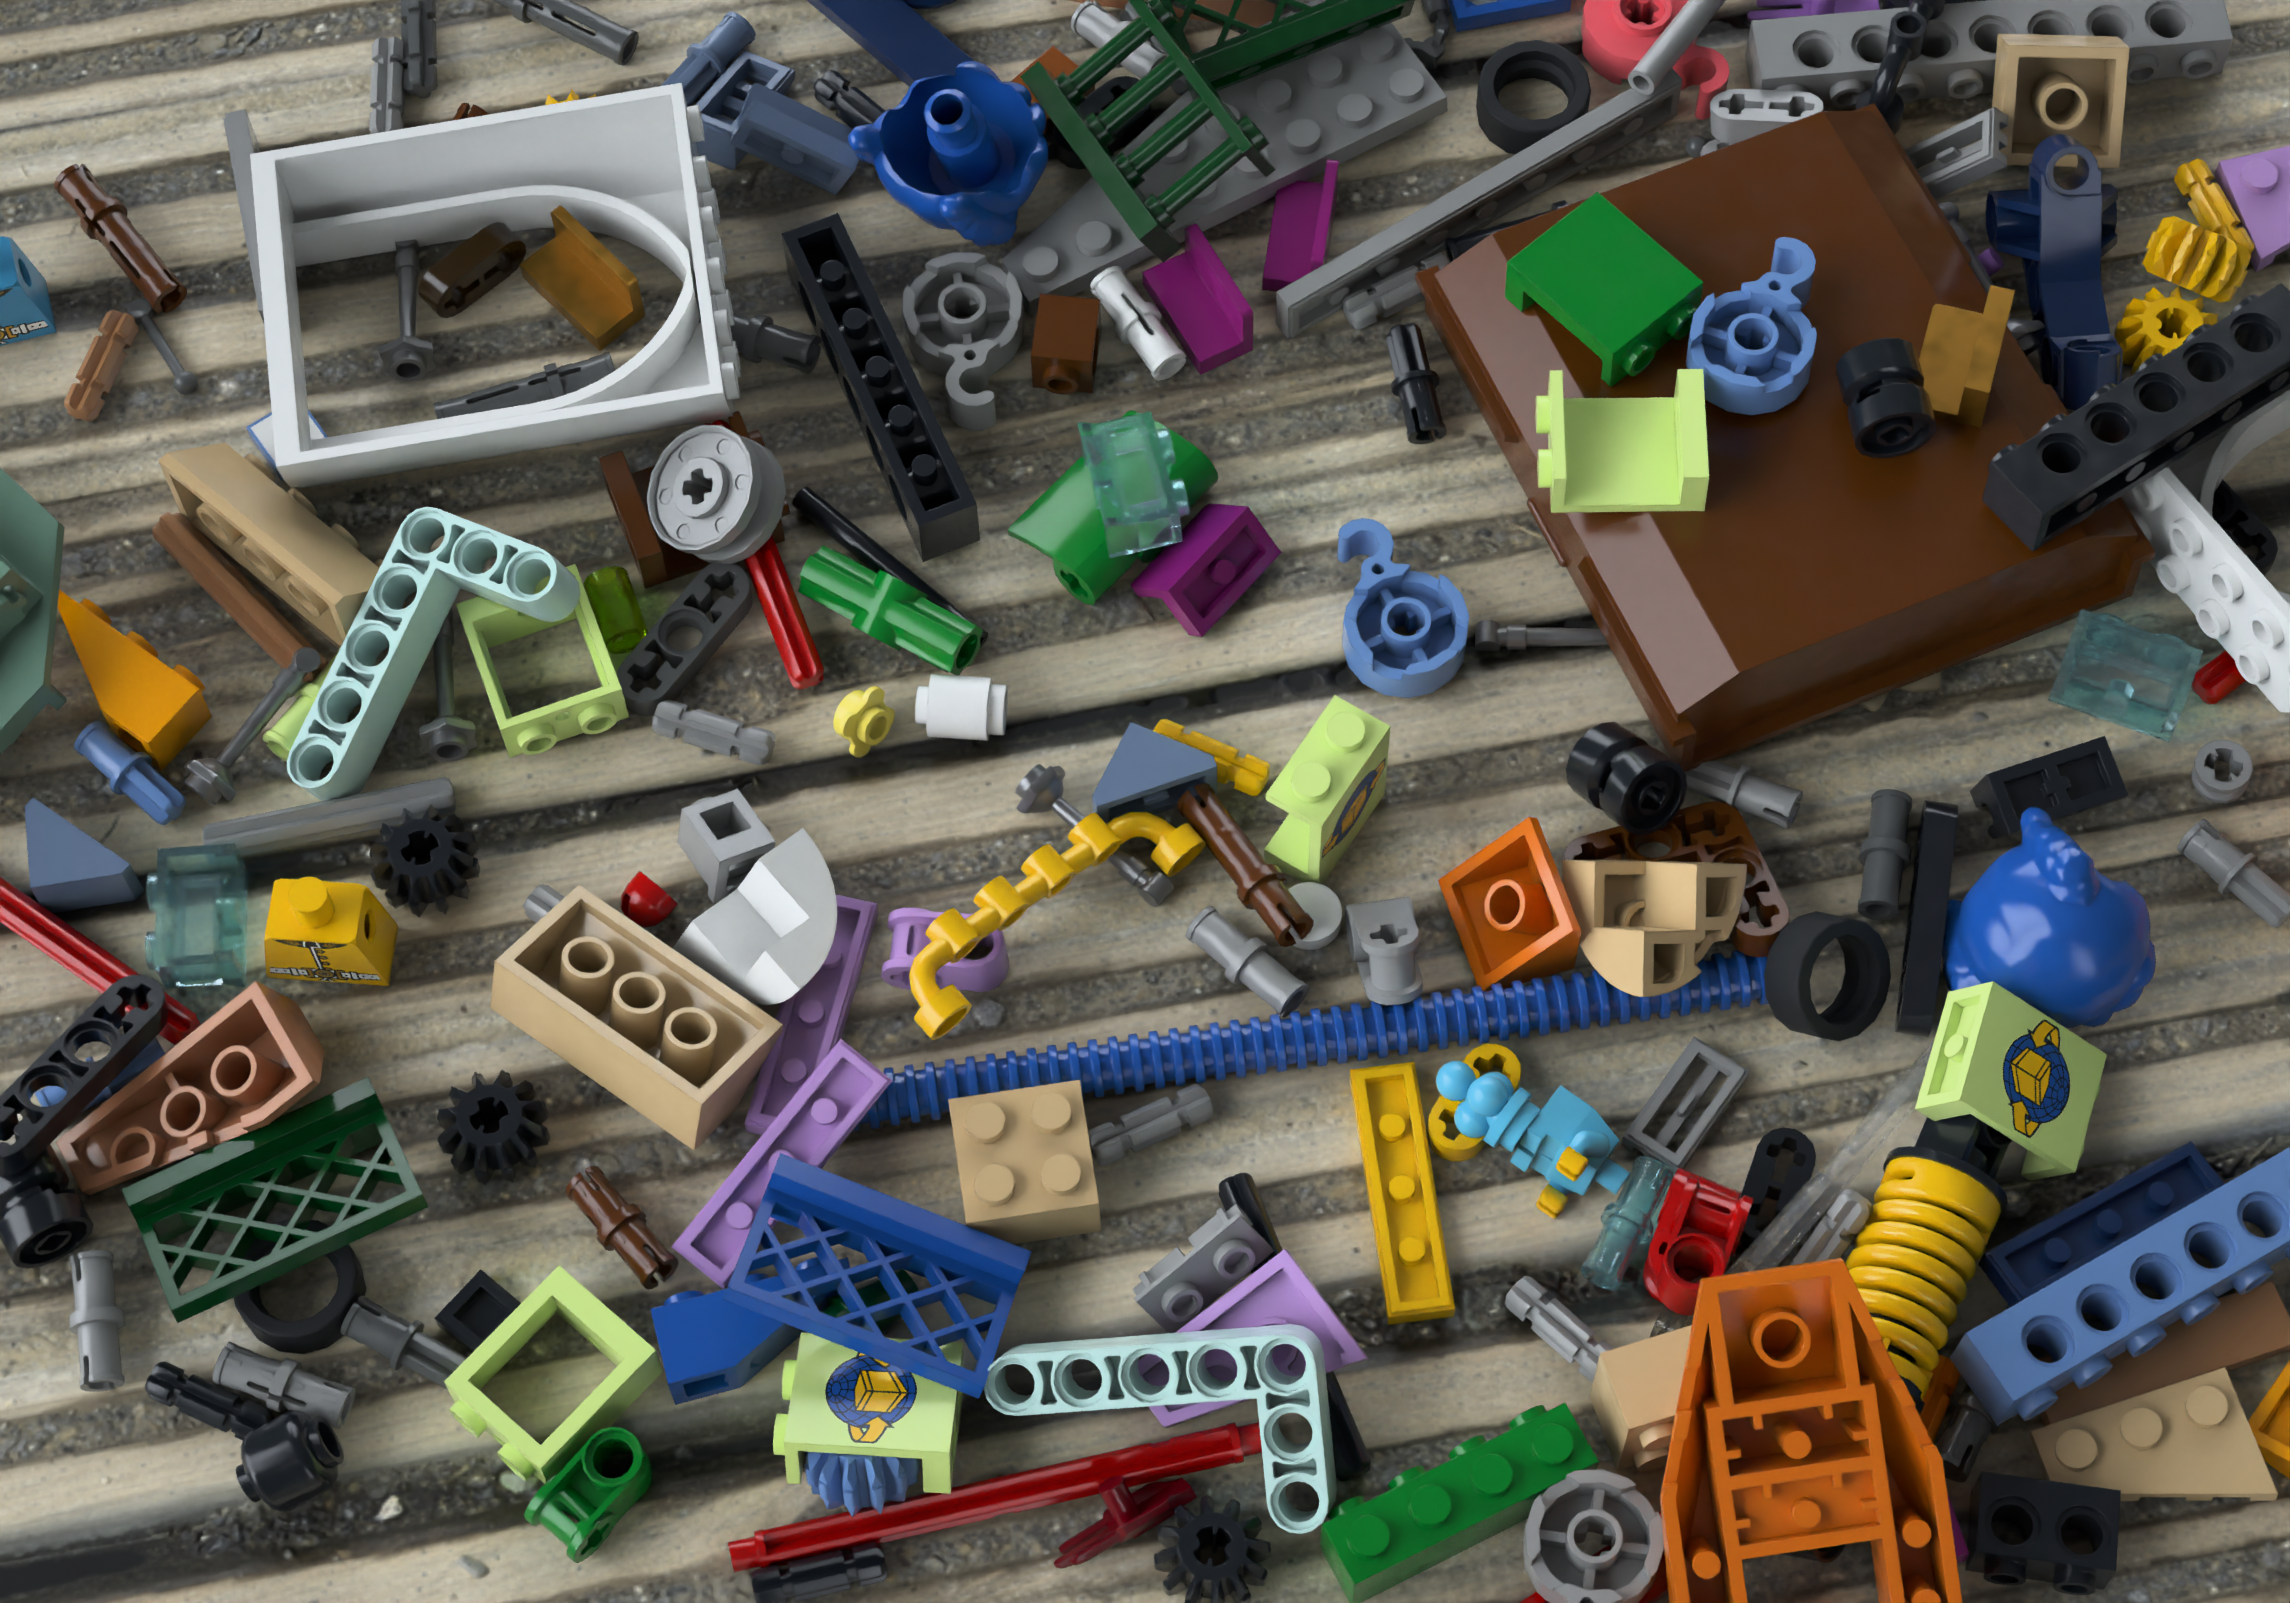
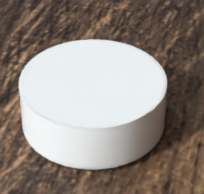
(1325, 911)

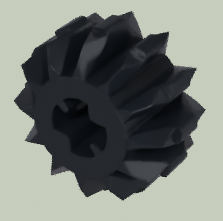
(416, 839)
(467, 1129)
(1215, 1530)

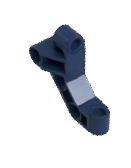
(2061, 236)

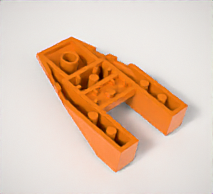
(1799, 1442)

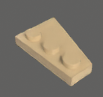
(2161, 1444)

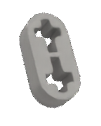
(1750, 112)

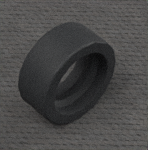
(1527, 61)
(1863, 985)
(309, 1333)

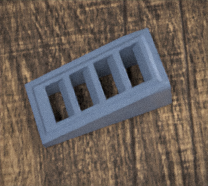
(720, 101)

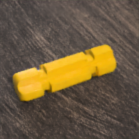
(2209, 202)
(1248, 772)

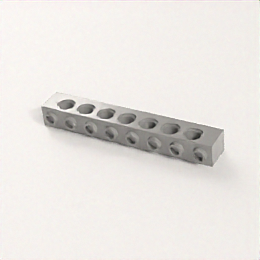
(2162, 36)

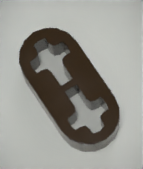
(472, 270)

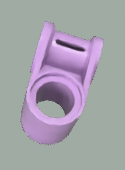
(965, 974)

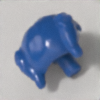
(960, 151)
(2051, 930)

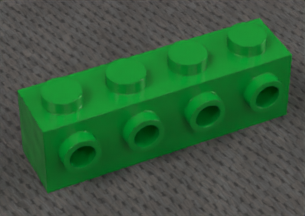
(1452, 1505)

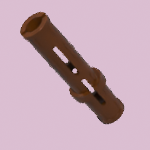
(107, 221)
(1259, 883)

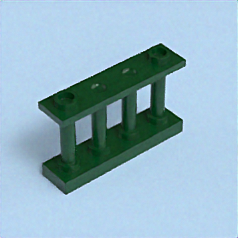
(1093, 133)

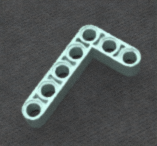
(411, 635)
(1192, 1383)

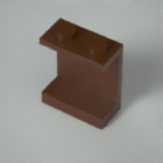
(628, 491)

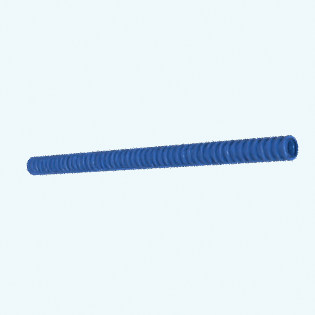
(1318, 1037)

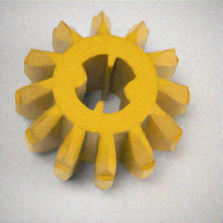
(2196, 259)
(2158, 325)

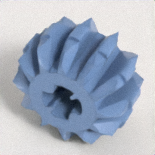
(859, 1479)

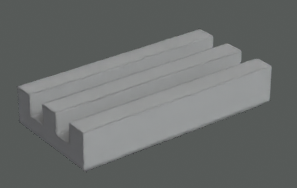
(1963, 166)
(1657, 1149)

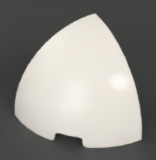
(772, 928)

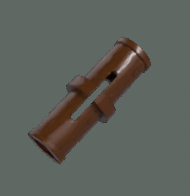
(621, 1227)

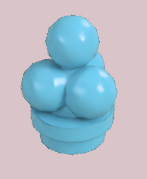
(1487, 1105)

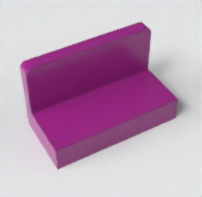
(1300, 229)
(1201, 304)
(1210, 568)

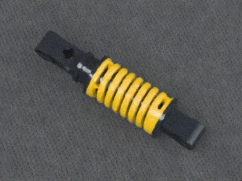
(1924, 1244)

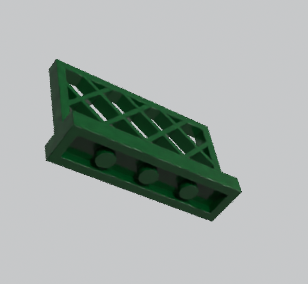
(1282, 39)
(261, 1168)

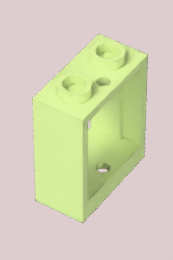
(539, 730)
(635, 1372)

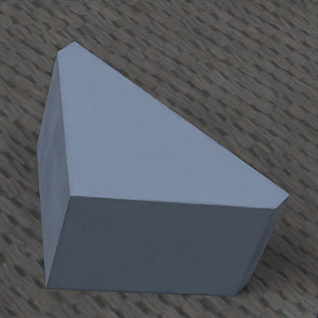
(1150, 774)
(71, 867)

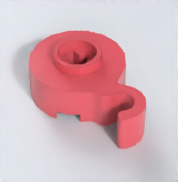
(1622, 32)

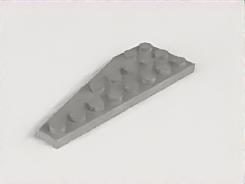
(1307, 110)

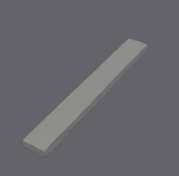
(1476, 203)

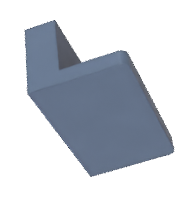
(795, 138)

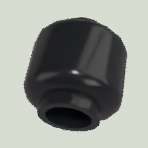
(289, 1460)

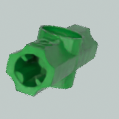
(890, 610)

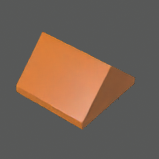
(1513, 910)

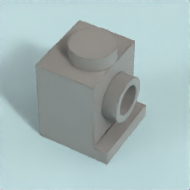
(723, 840)

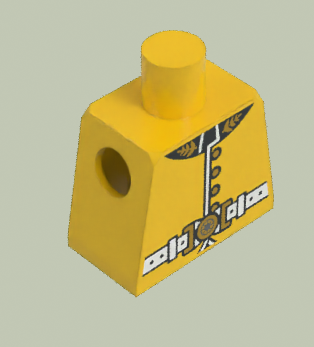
(321, 932)

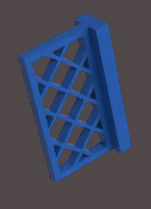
(892, 1238)

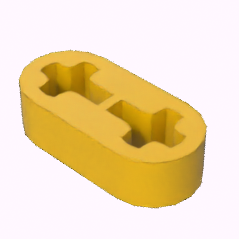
(1463, 1147)

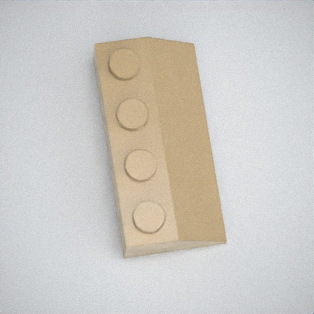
(272, 535)
(633, 1015)

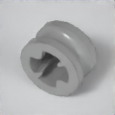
(2239, 765)

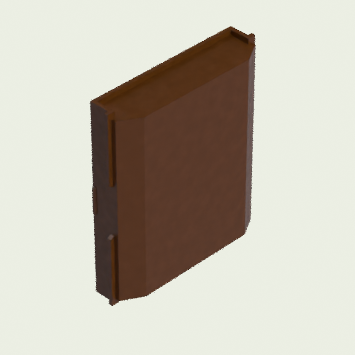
(1812, 562)

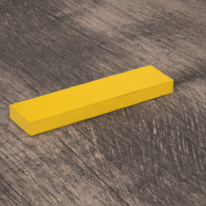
(1401, 1193)

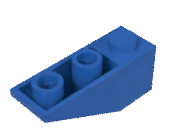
(720, 1345)

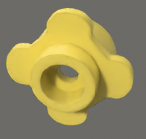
(863, 719)

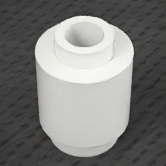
(962, 707)

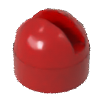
(646, 901)

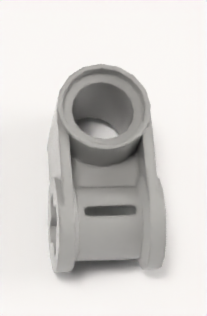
(1384, 946)

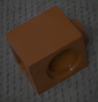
(1066, 344)

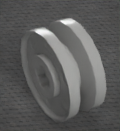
(716, 494)

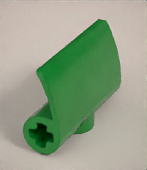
(1071, 528)

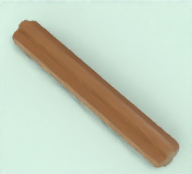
(231, 590)

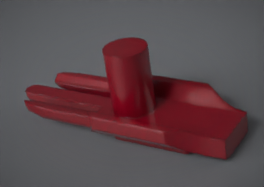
(1125, 1517)

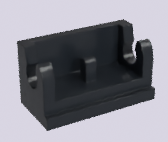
(2056, 783)

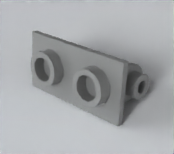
(1188, 1283)

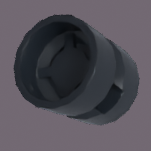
(1885, 398)
(1626, 778)
(39, 1215)

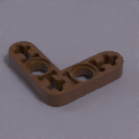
(1731, 845)

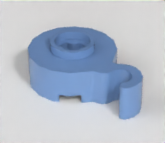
(1761, 318)
(1394, 598)

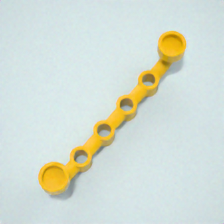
(1046, 876)

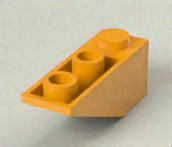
(138, 694)

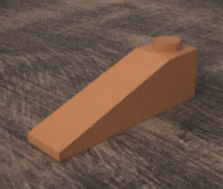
(207, 1089)

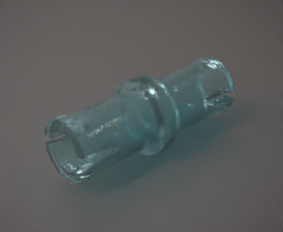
(1627, 1223)

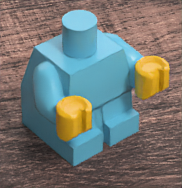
(1571, 1149)

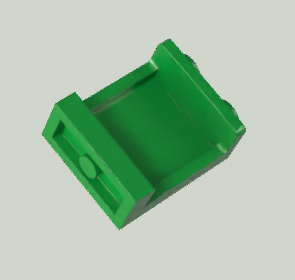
(1606, 286)

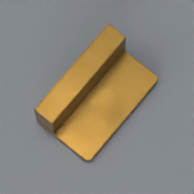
(584, 282)
(1963, 355)

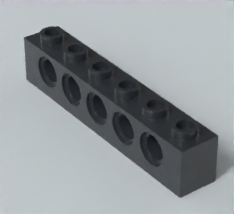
(881, 388)
(2144, 421)

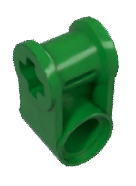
(588, 1495)

